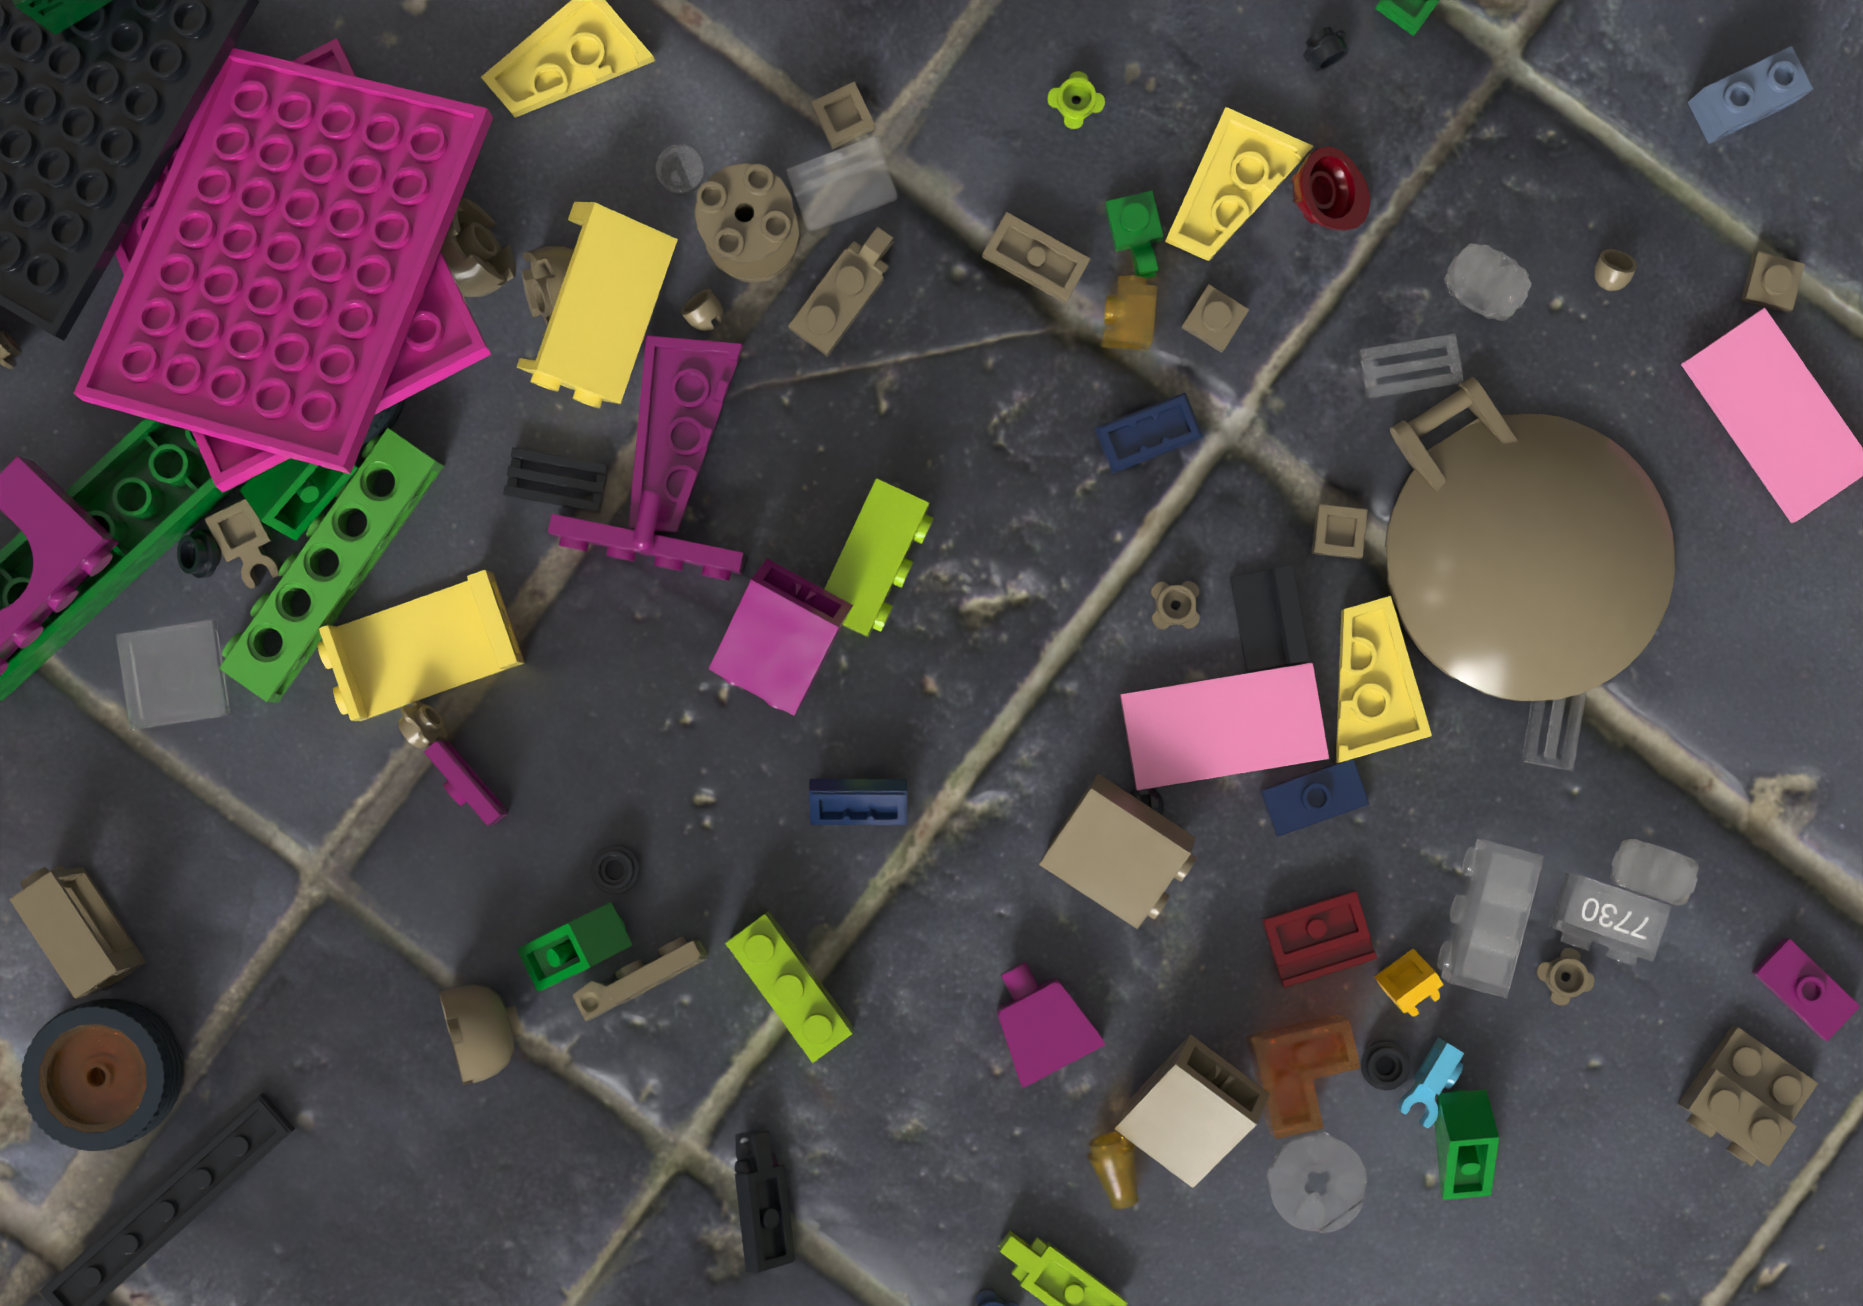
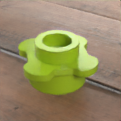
(1076, 86)

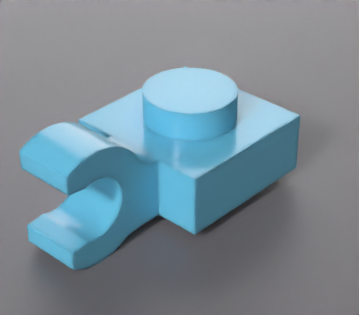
(1437, 1071)

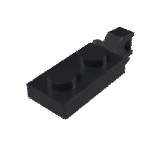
(762, 1203)

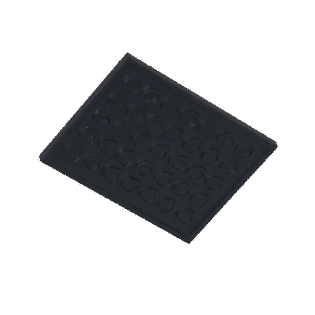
(89, 134)

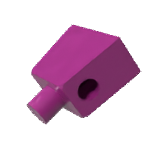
(1043, 1025)

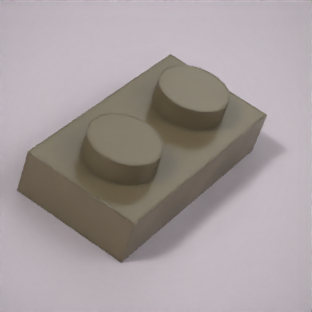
(1036, 257)

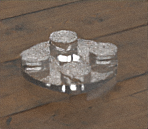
(1311, 1210)

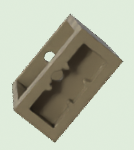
(76, 929)

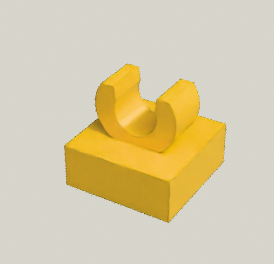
(1409, 982)

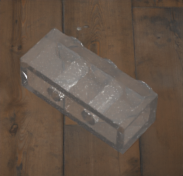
(1490, 917)

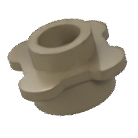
(1185, 595)
(421, 725)
(1578, 982)

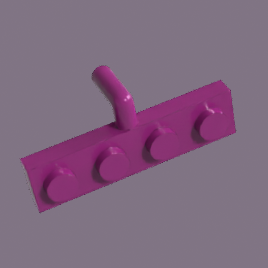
(625, 543)

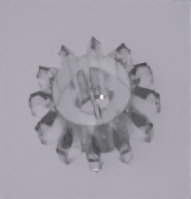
(1487, 281)
(1654, 872)

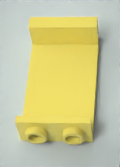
(602, 306)
(420, 648)

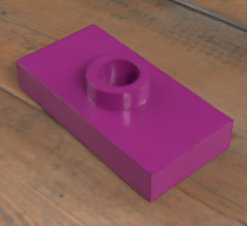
(465, 784)
(1806, 989)

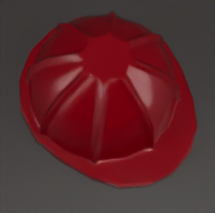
(1331, 190)

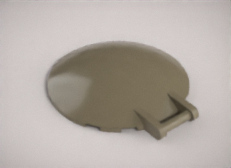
(1526, 551)

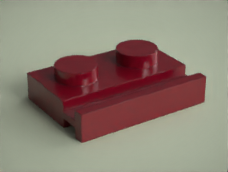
(1319, 938)

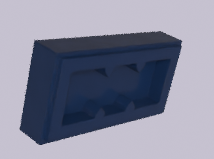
(1148, 433)
(1314, 797)
(858, 801)

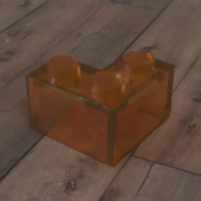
(1290, 1059)

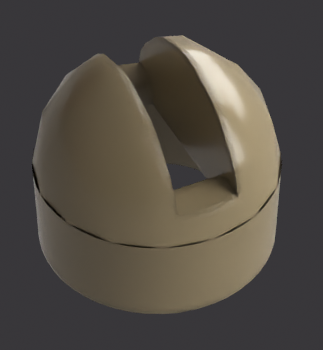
(1614, 269)
(702, 309)

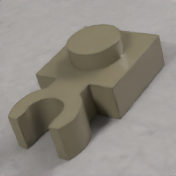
(243, 535)

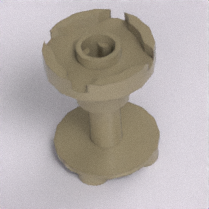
(747, 222)

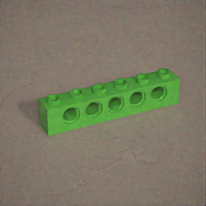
(329, 595)

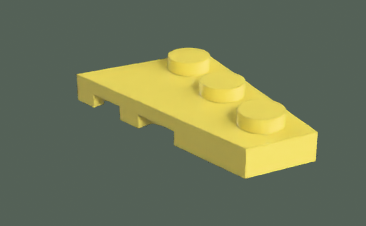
(565, 56)
(1232, 181)
(1376, 684)

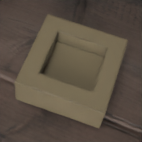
(843, 115)
(1772, 282)
(1215, 318)
(1339, 531)

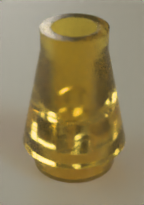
(1115, 1166)

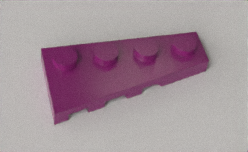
(677, 418)

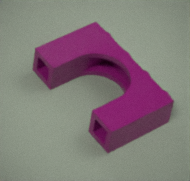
(64, 549)

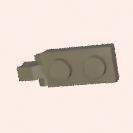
(843, 293)
(637, 979)

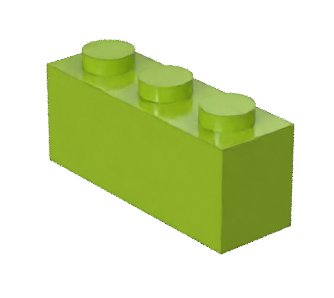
(877, 554)
(790, 986)

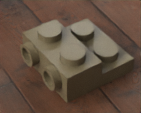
(1747, 1097)

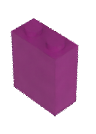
(780, 637)

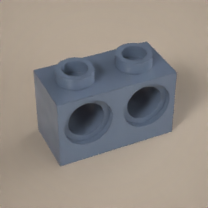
(1750, 95)

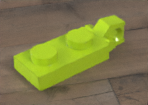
(1055, 1276)

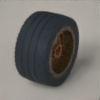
(65, 1080)

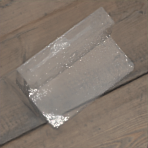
(842, 184)

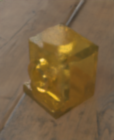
(1130, 314)

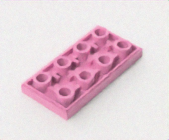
(1777, 415)
(1224, 726)

